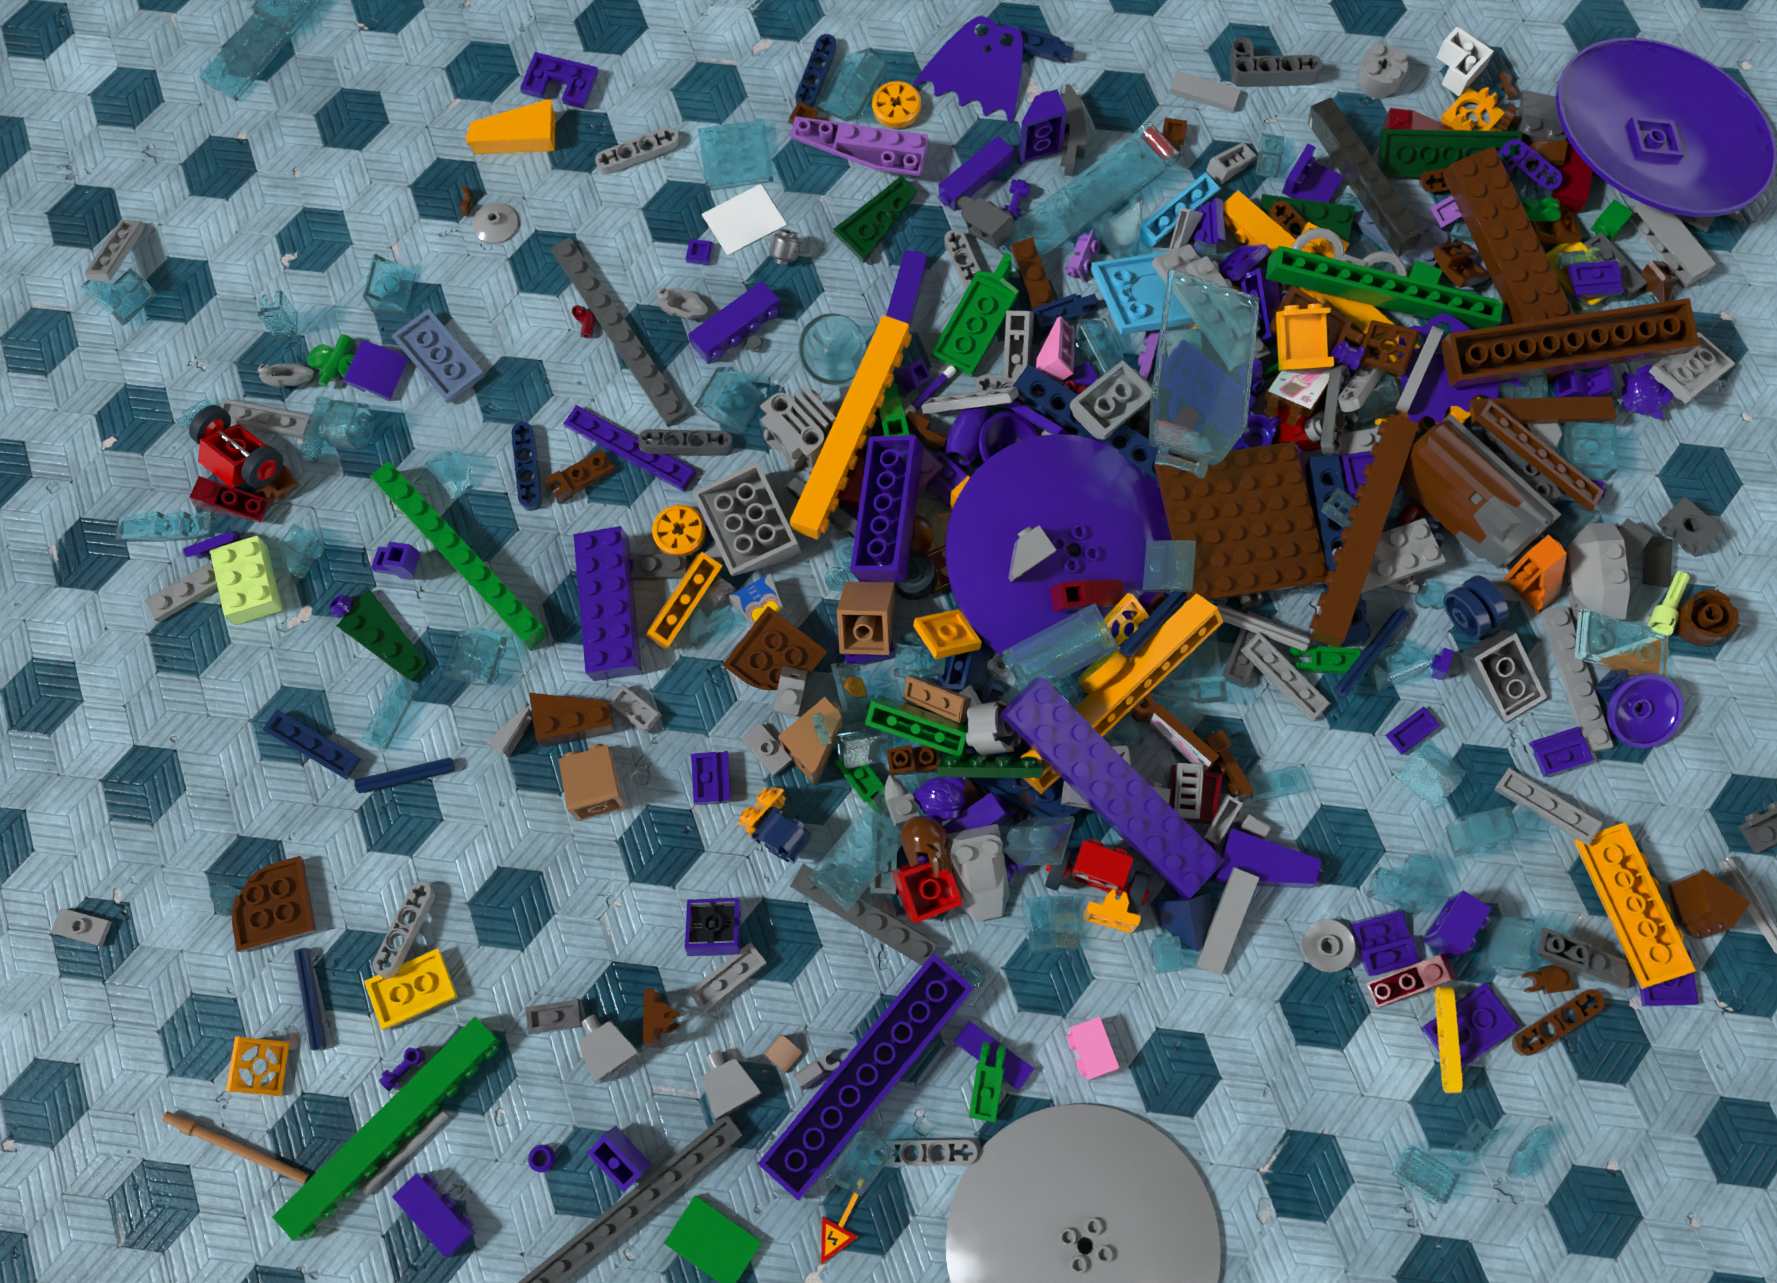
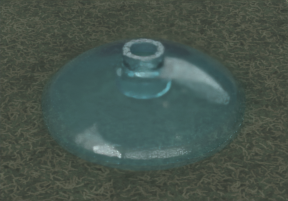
(846, 347)

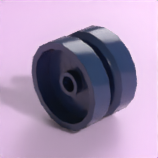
(1476, 607)

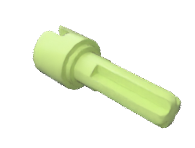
(1666, 615)

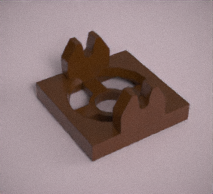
(1377, 328)
(657, 1018)

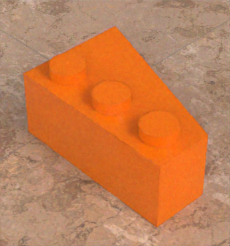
(1539, 574)

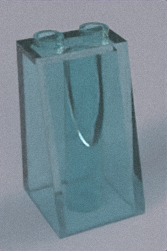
(1061, 648)

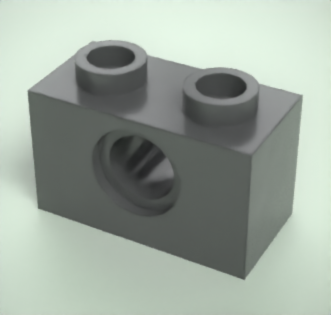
(1702, 527)

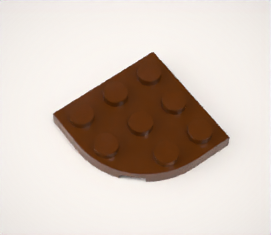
(769, 647)
(273, 906)

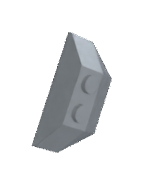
(1600, 570)

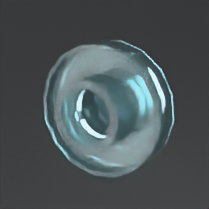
(843, 554)

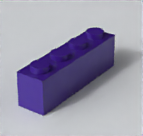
(734, 322)

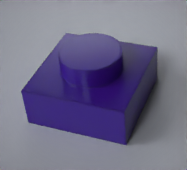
(1441, 663)

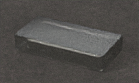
(1657, 562)

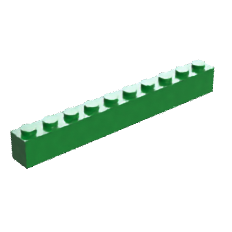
(1381, 288)
(459, 556)
(386, 1129)

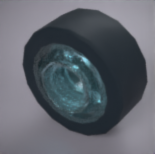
(924, 583)

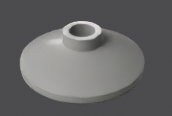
(498, 230)
(1338, 938)

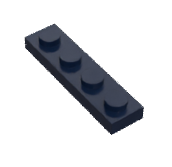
(311, 744)

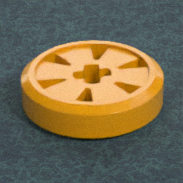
(895, 93)
(679, 516)
(1101, 671)

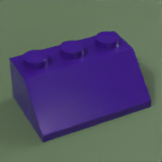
(1043, 127)

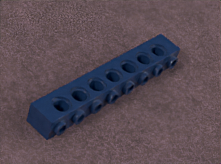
(1034, 380)
(1330, 469)

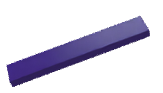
(627, 447)

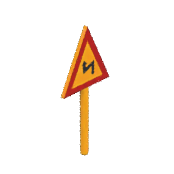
(835, 1236)

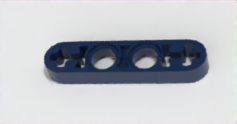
(813, 71)
(524, 466)

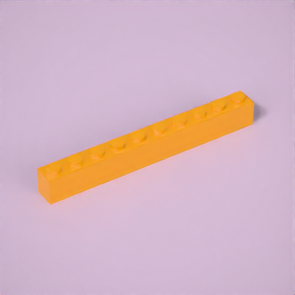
(850, 428)
(1142, 672)

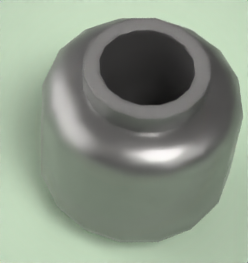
(785, 246)

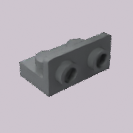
(1760, 829)

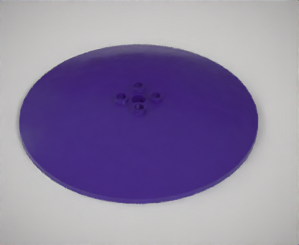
(1666, 127)
(1079, 497)

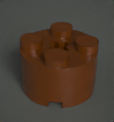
(1706, 618)

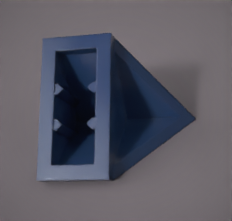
(1187, 918)

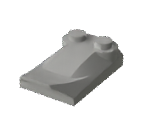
(1111, 400)
(980, 871)

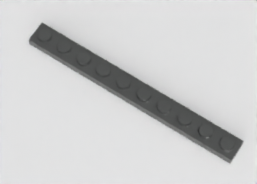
(618, 332)
(637, 1203)

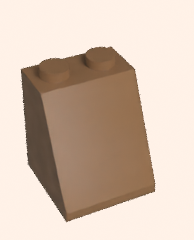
(866, 617)
(803, 744)
(591, 782)

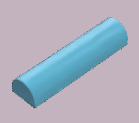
(1166, 218)

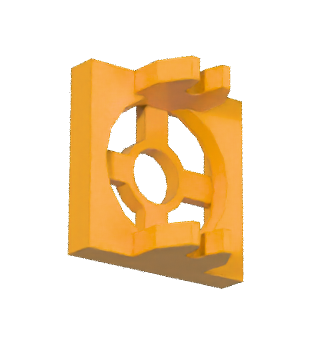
(1484, 102)
(1129, 603)
(1112, 913)
(275, 1086)

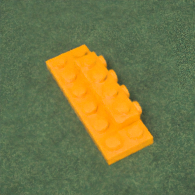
(1635, 906)

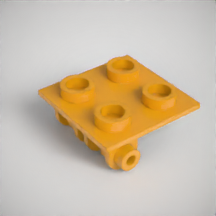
(766, 799)

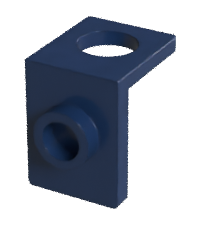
(1610, 683)

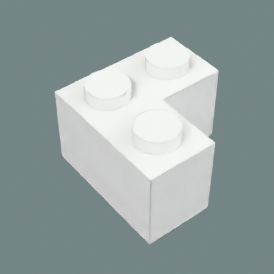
(1465, 60)

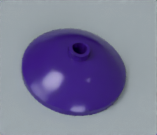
(1002, 432)
(1658, 713)

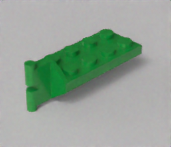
(977, 318)

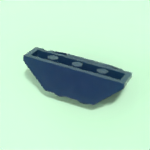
(965, 668)

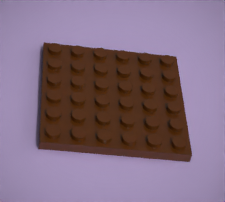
(1247, 522)

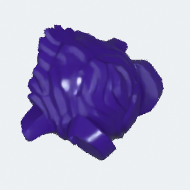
(1644, 393)
(1259, 431)
(941, 797)

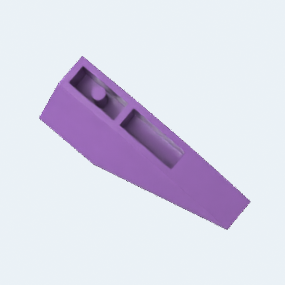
(865, 145)

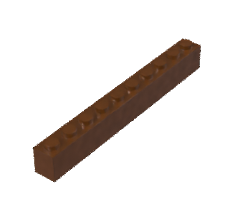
(1364, 530)

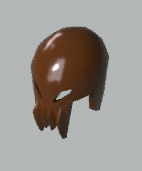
(926, 837)

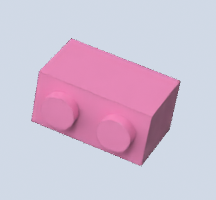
(1092, 1049)

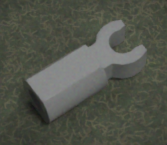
(1251, 824)
(814, 1071)

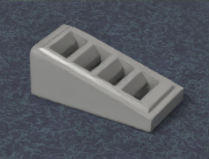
(1221, 172)
(510, 734)
(1197, 791)

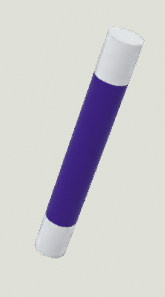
(930, 390)

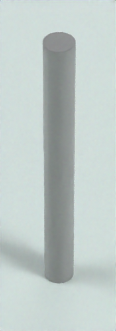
(404, 1152)

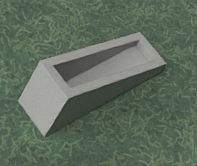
(1184, 227)
(1223, 819)

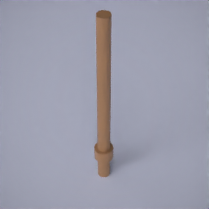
(190, 1127)

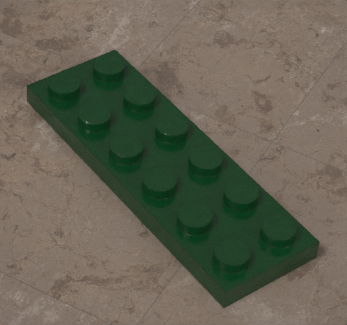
(1419, 150)

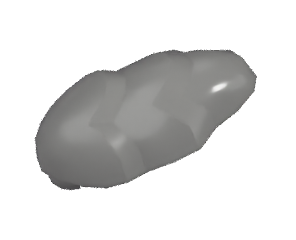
(681, 303)
(285, 374)

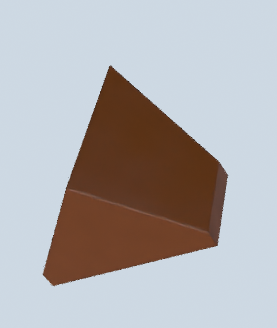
(1660, 280)

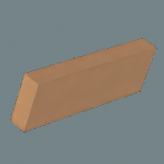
(936, 698)

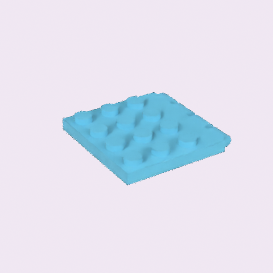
(1132, 292)

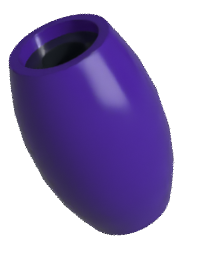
(963, 437)

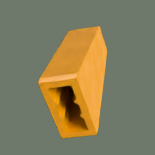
(515, 131)

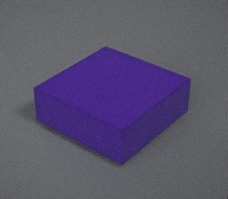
(699, 252)

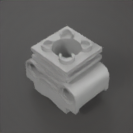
(797, 427)

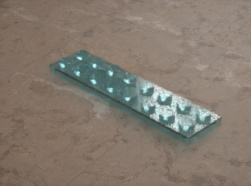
(864, 848)

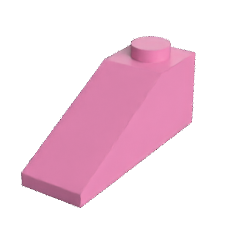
(1057, 353)

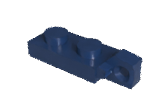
(1045, 45)
(1069, 308)

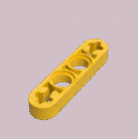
(1448, 1039)

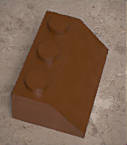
(1705, 904)

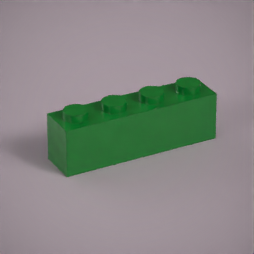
(918, 725)

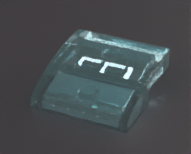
(1169, 566)

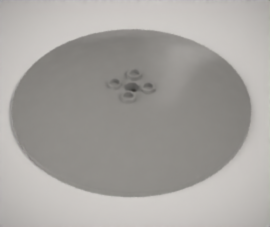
(1077, 1177)

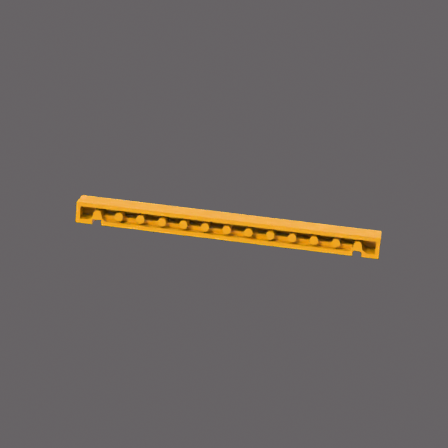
(1255, 227)

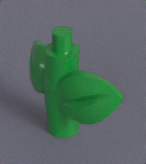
(332, 360)

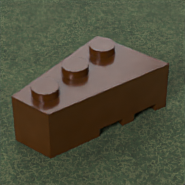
(569, 718)

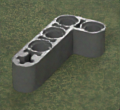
(1267, 71)

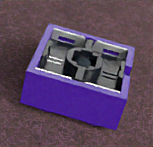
(713, 927)

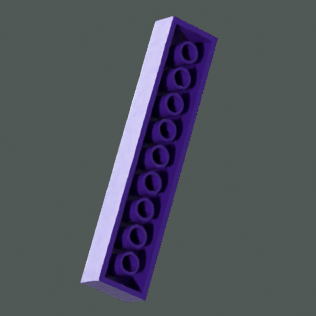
(1112, 787)
(865, 1077)

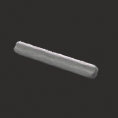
(1265, 628)
(1756, 907)

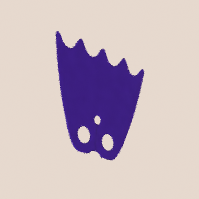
(978, 75)
(1434, 392)

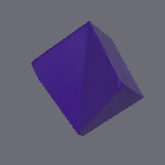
(914, 375)

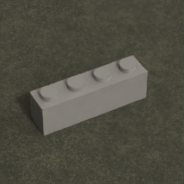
(1672, 243)

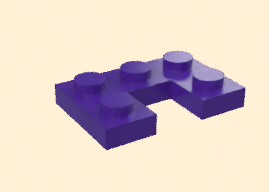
(576, 75)

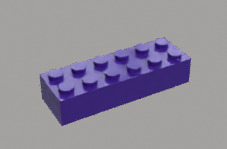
(887, 509)
(607, 604)

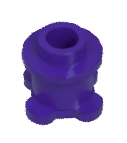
(1347, 355)

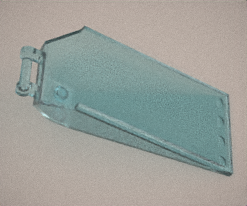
(1201, 372)

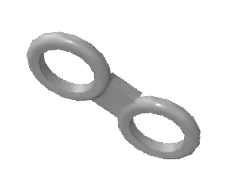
(1339, 253)

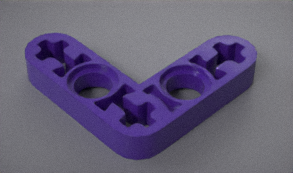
(1520, 162)

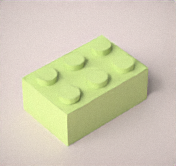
(245, 580)

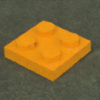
(947, 633)

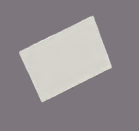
(744, 219)

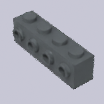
(1521, 467)

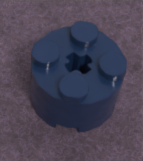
(781, 836)

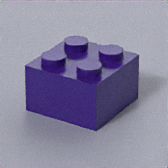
(1457, 925)

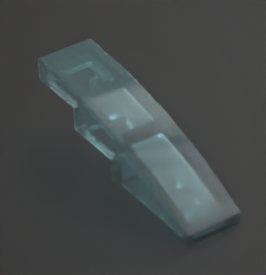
(165, 527)

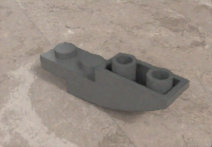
(1075, 130)
(1582, 959)

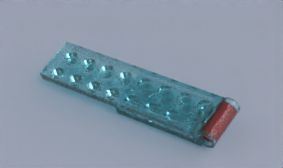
(256, 44)
(1096, 191)

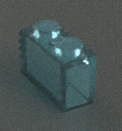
(1426, 1175)

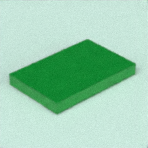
(712, 1242)

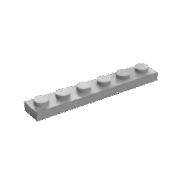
(1576, 679)

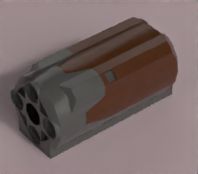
(1475, 493)

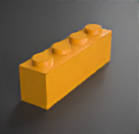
(683, 600)

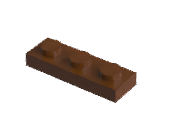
(1031, 272)

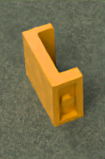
(1303, 338)

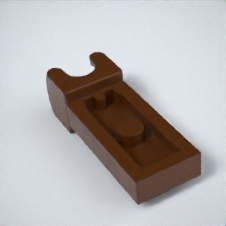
(579, 476)
(1228, 766)

